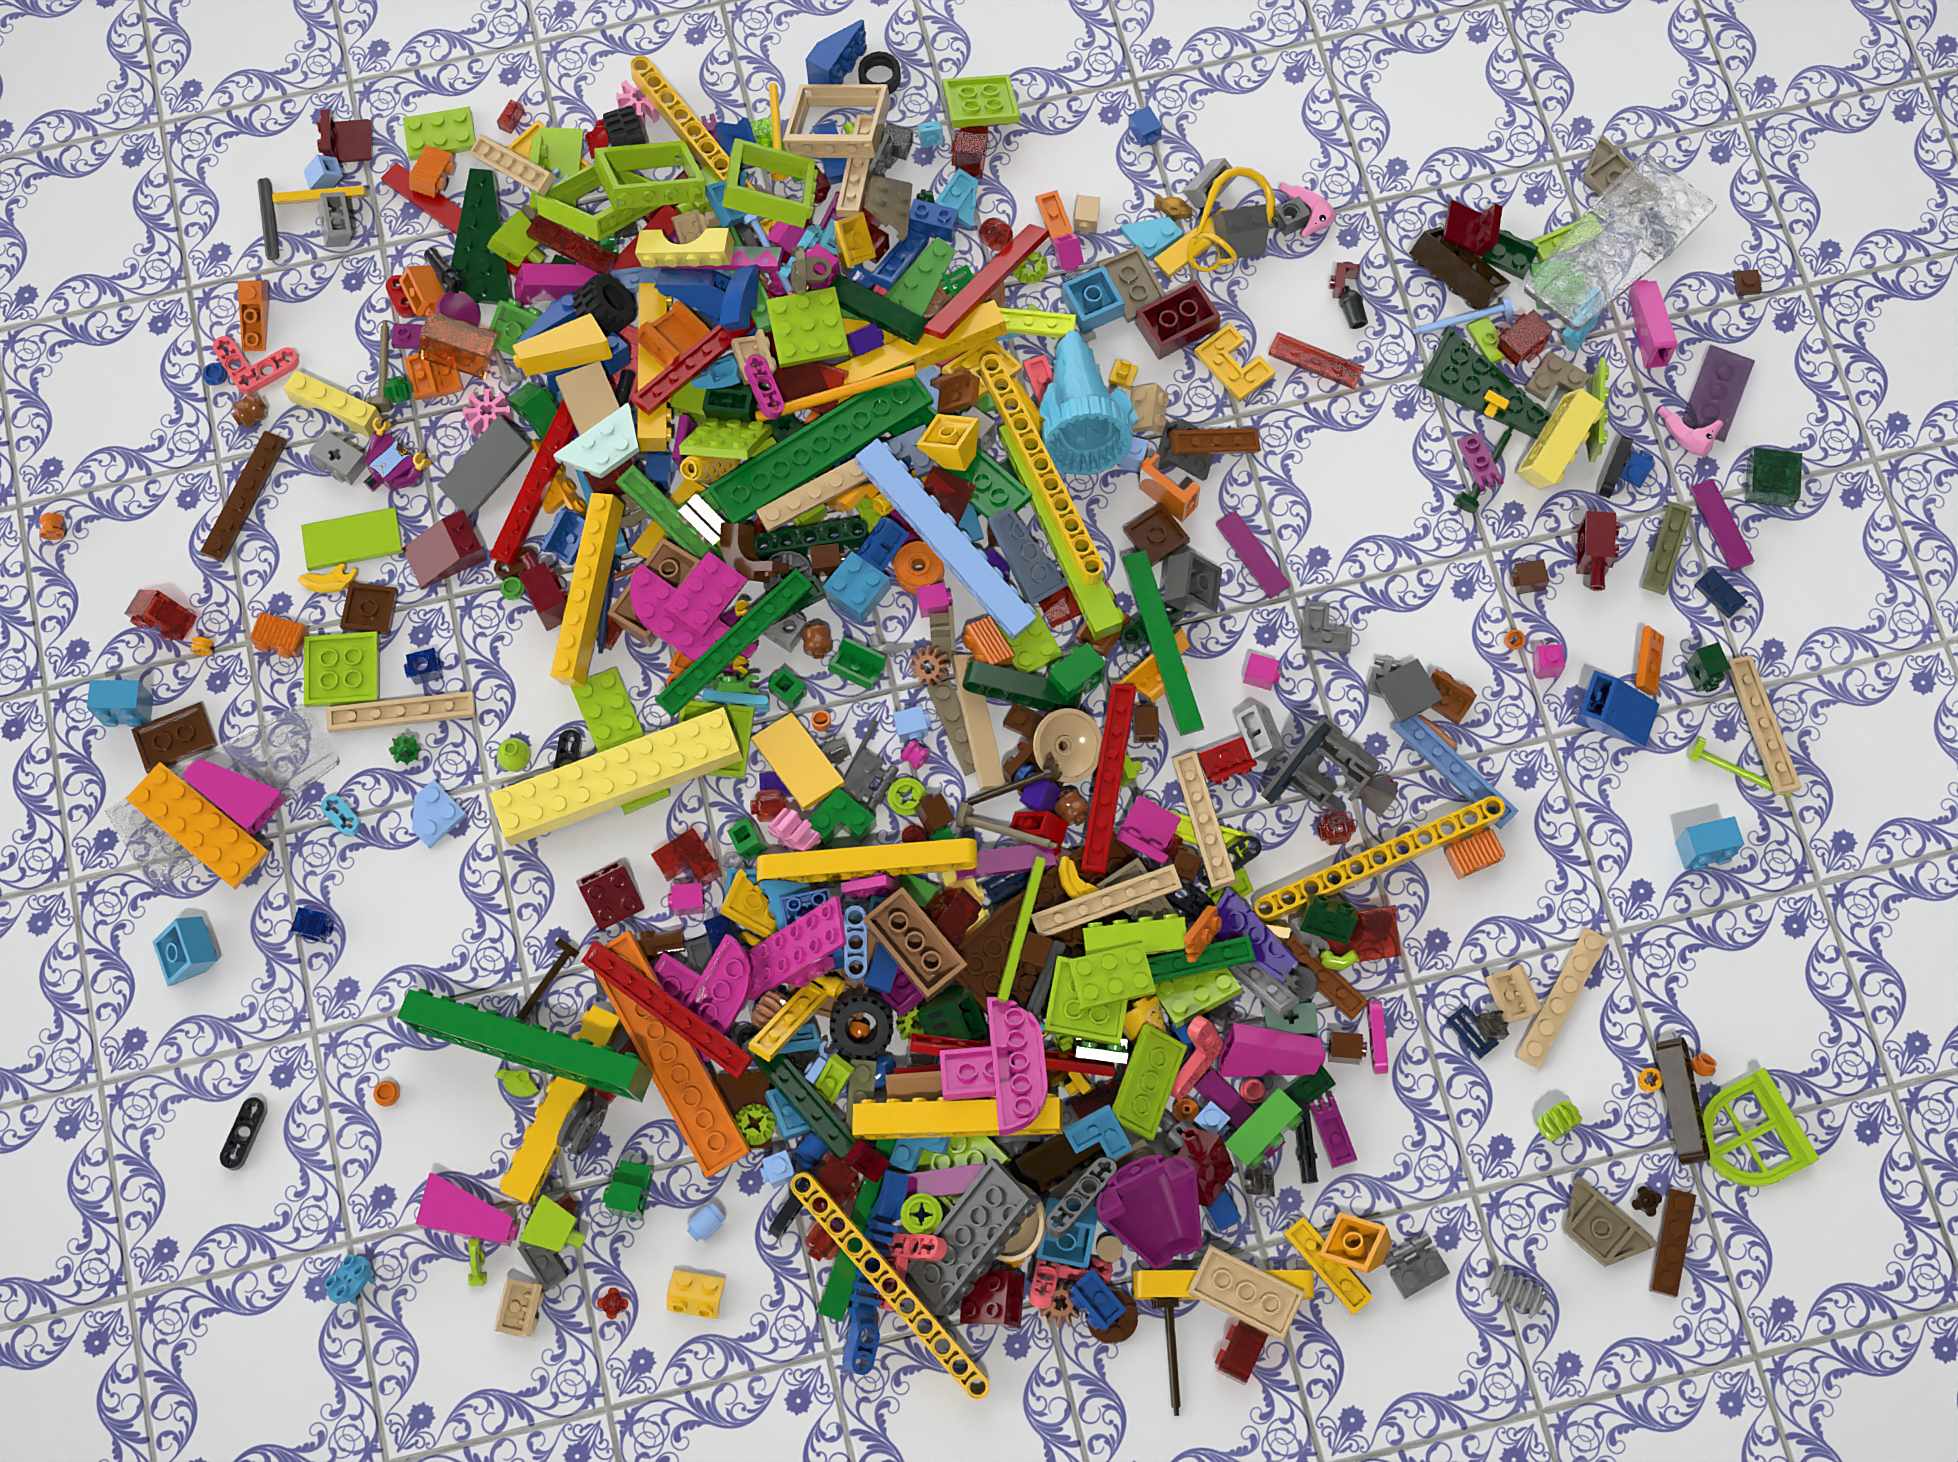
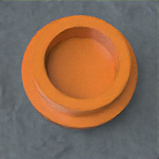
(1704, 1065)
(386, 1093)

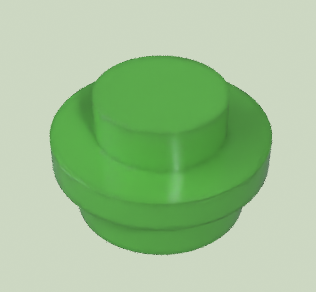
(512, 588)

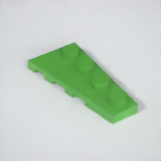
(923, 277)

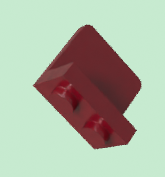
(345, 139)

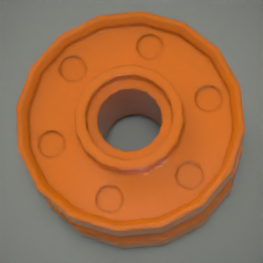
(913, 555)

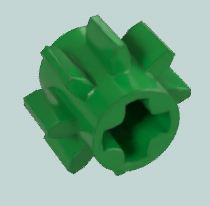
(398, 389)
(404, 749)

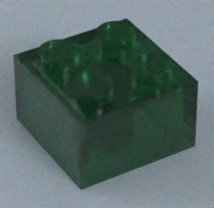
(1773, 477)

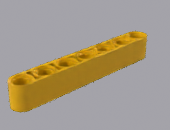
(1176, 1283)

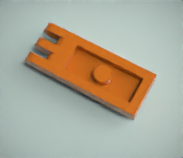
(1053, 214)
(1649, 661)
(1202, 933)

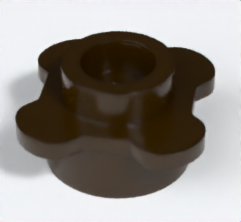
(1654, 1200)

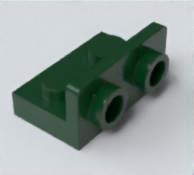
(1511, 254)
(1329, 918)

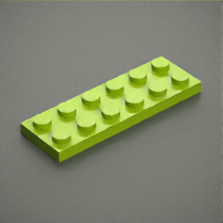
(612, 721)

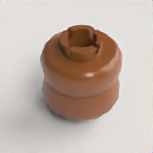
(249, 411)
(817, 640)
(1072, 807)

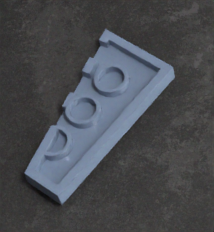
(1029, 565)

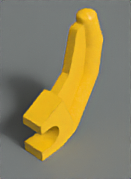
(331, 582)
(1071, 882)

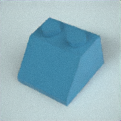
(184, 950)

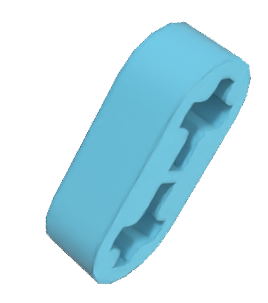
(336, 819)

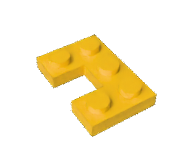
(972, 361)
(1238, 381)

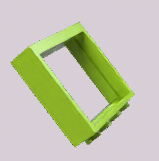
(645, 157)
(764, 204)
(555, 207)

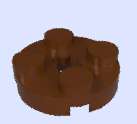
(1121, 1330)

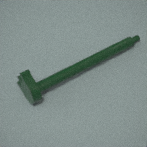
(1469, 502)

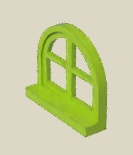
(1779, 1118)

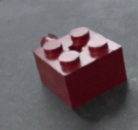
(1597, 546)
(543, 591)
(1210, 1160)

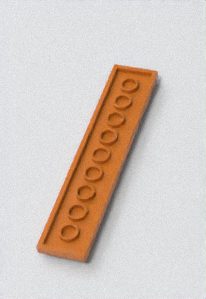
(678, 1072)

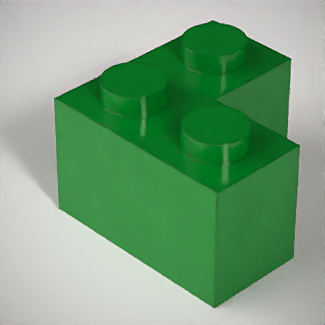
(535, 407)
(1078, 672)
(839, 814)
(628, 1190)

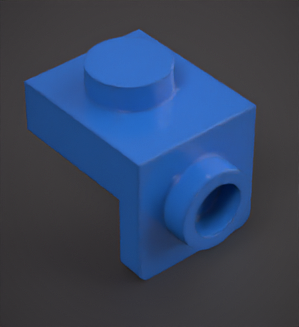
(1638, 468)

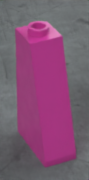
(549, 281)
(1652, 324)
(236, 795)
(1268, 1053)
(459, 1213)

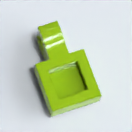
(1242, 888)

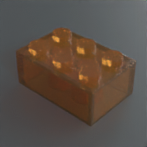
(457, 345)

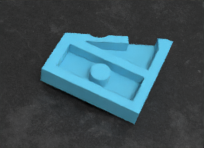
(960, 195)
(1152, 235)
(808, 241)

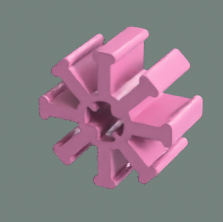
(638, 101)
(484, 413)
(794, 832)

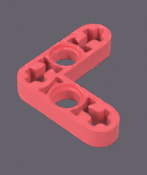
(247, 373)
(1207, 1046)
(900, 1256)
(1101, 1267)

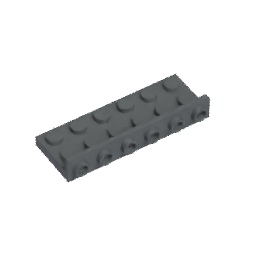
(974, 1236)

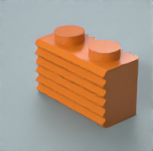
(431, 171)
(278, 635)
(987, 643)
(1474, 853)

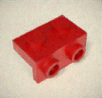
(1226, 759)

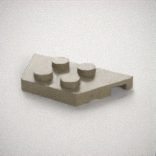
(1604, 165)
(889, 202)
(1602, 1227)

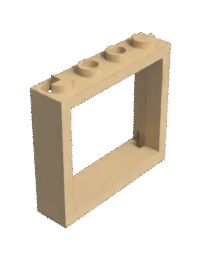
(837, 144)

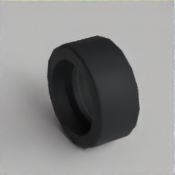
(880, 59)

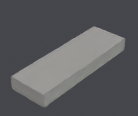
(1265, 987)

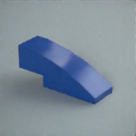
(833, 167)
(740, 298)
(880, 971)

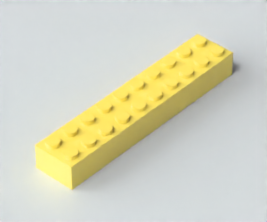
(616, 777)

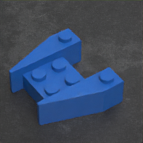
(562, 312)

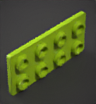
(556, 149)
(1599, 436)

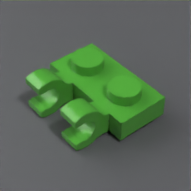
(728, 683)

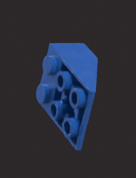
(836, 55)
(695, 288)
(1616, 709)
(798, 905)

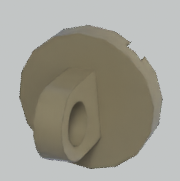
(803, 272)

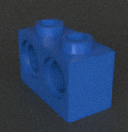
(933, 220)
(882, 543)

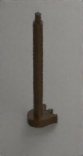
(1049, 772)
(568, 951)
(1169, 1305)

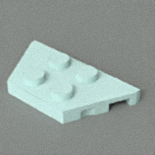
(603, 445)

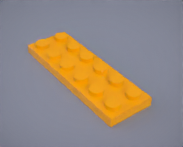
(197, 825)

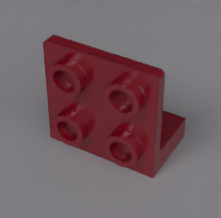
(1472, 229)
(610, 895)
(995, 1300)

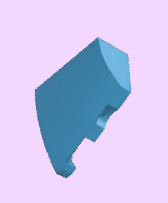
(714, 194)
(719, 374)
(776, 889)

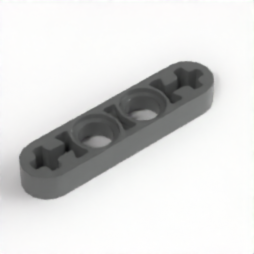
(1077, 1195)

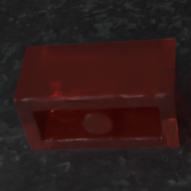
(510, 116)
(613, 633)

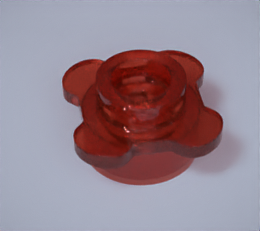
(612, 1311)

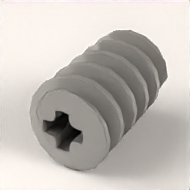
(1517, 1292)

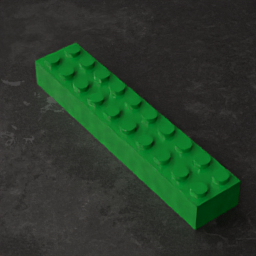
(525, 1044)

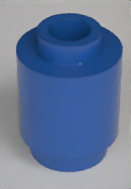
(810, 1151)

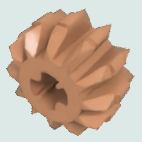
(923, 671)
(767, 1008)
(1063, 1314)

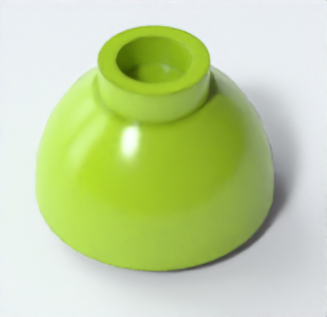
(513, 754)

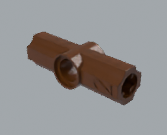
(656, 944)

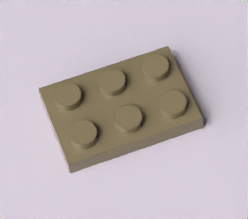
(1133, 280)

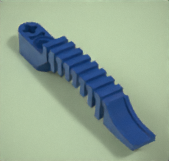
(863, 1298)

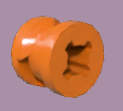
(51, 526)

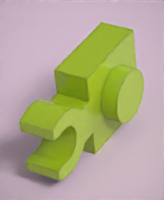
(1063, 1042)

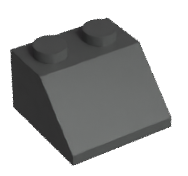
(1243, 230)
(1192, 583)

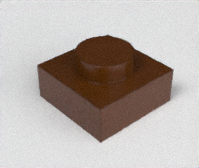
(1747, 282)

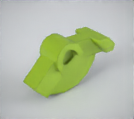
(517, 1082)
(477, 1259)

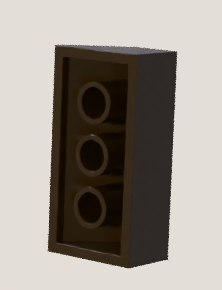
(1459, 269)
(1053, 1162)

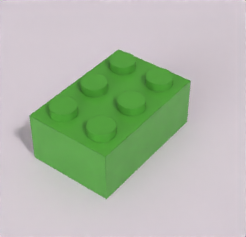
(1265, 1129)

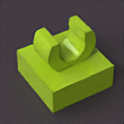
(1130, 771)

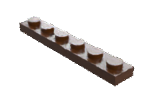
(243, 496)

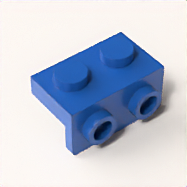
(565, 536)
(1096, 1300)

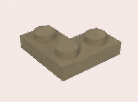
(1556, 372)

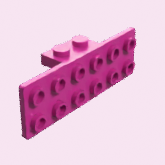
(798, 951)

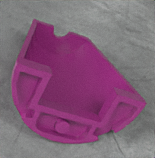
(1154, 1208)

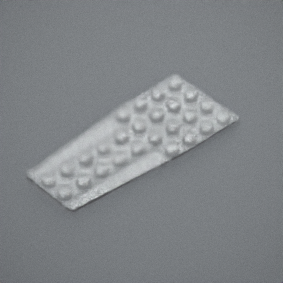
(1618, 241)
(281, 752)

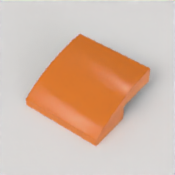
(431, 379)

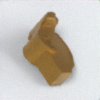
(1173, 207)

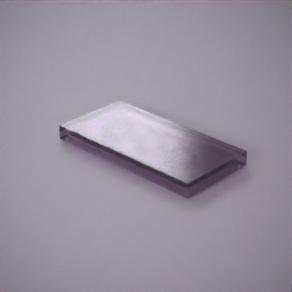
(1717, 390)

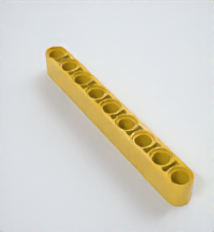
(869, 860)

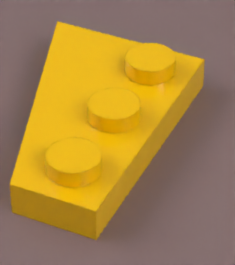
(748, 906)

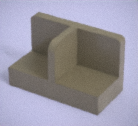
(943, 632)

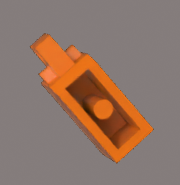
(421, 289)

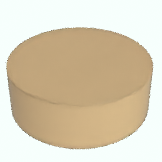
(1109, 1249)

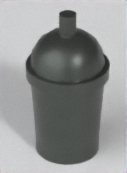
(1353, 308)

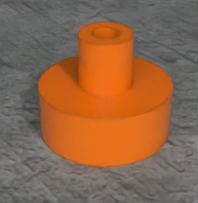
(1185, 1104)

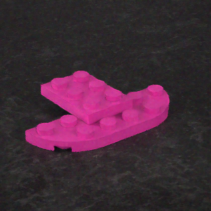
(691, 614)
(715, 994)
(1007, 1069)

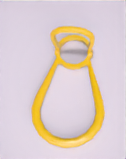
(1218, 182)

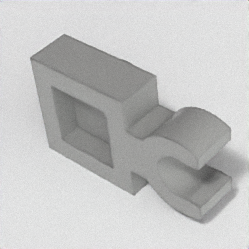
(1312, 940)

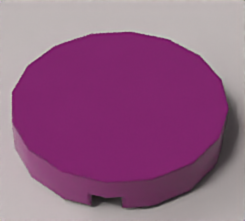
(459, 307)

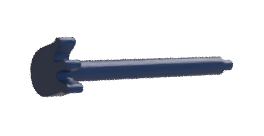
(603, 623)

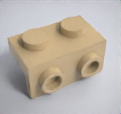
(690, 226)
(752, 345)
(1150, 406)
(1513, 994)
(518, 1308)

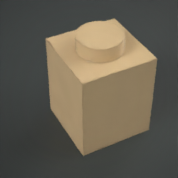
(1087, 214)

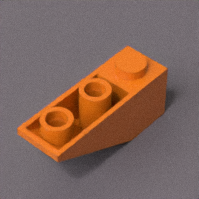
(254, 314)

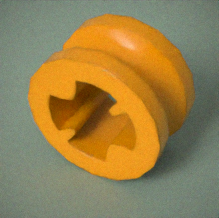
(202, 646)
(1656, 1085)

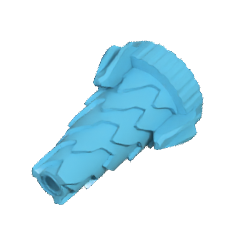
(1082, 424)

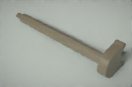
(381, 402)
(965, 818)

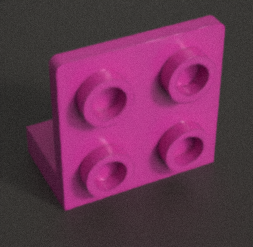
(1148, 829)
(866, 887)

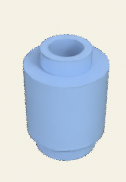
(705, 1223)

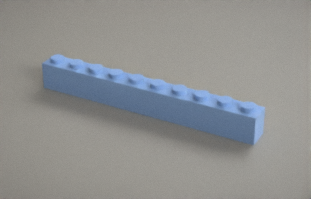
(945, 539)

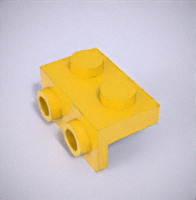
(695, 1294)

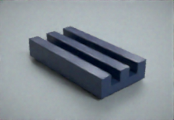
(1011, 892)
(1463, 1036)

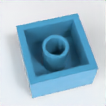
(1093, 299)
(856, 587)
(120, 702)
(1709, 843)
(1075, 1246)

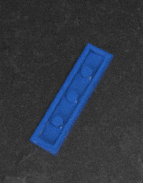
(899, 260)

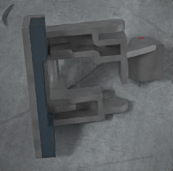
(1357, 766)

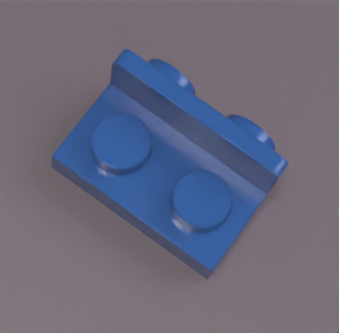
(728, 132)

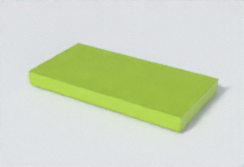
(351, 539)
(1148, 1082)

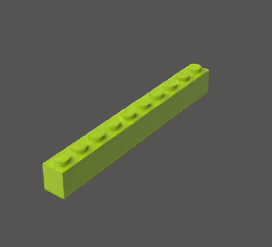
(1093, 600)

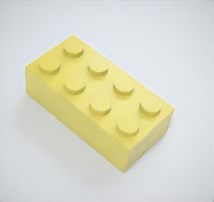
(1560, 439)

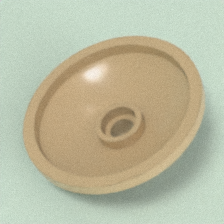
(1080, 743)
(1029, 1237)

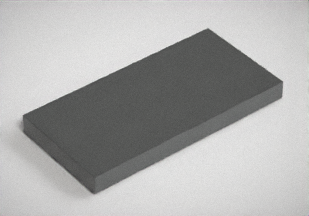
(484, 466)

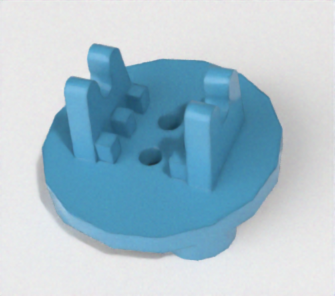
(349, 1279)

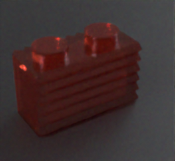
(1241, 1352)

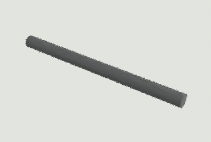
(863, 744)

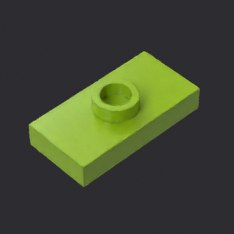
(1486, 339)

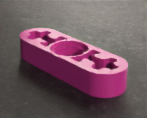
(765, 376)
(1377, 1037)

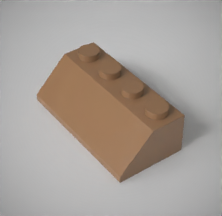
(668, 563)
(914, 944)
(916, 1085)

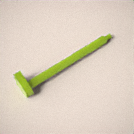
(1698, 752)

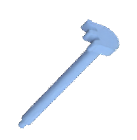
(754, 220)
(1505, 307)

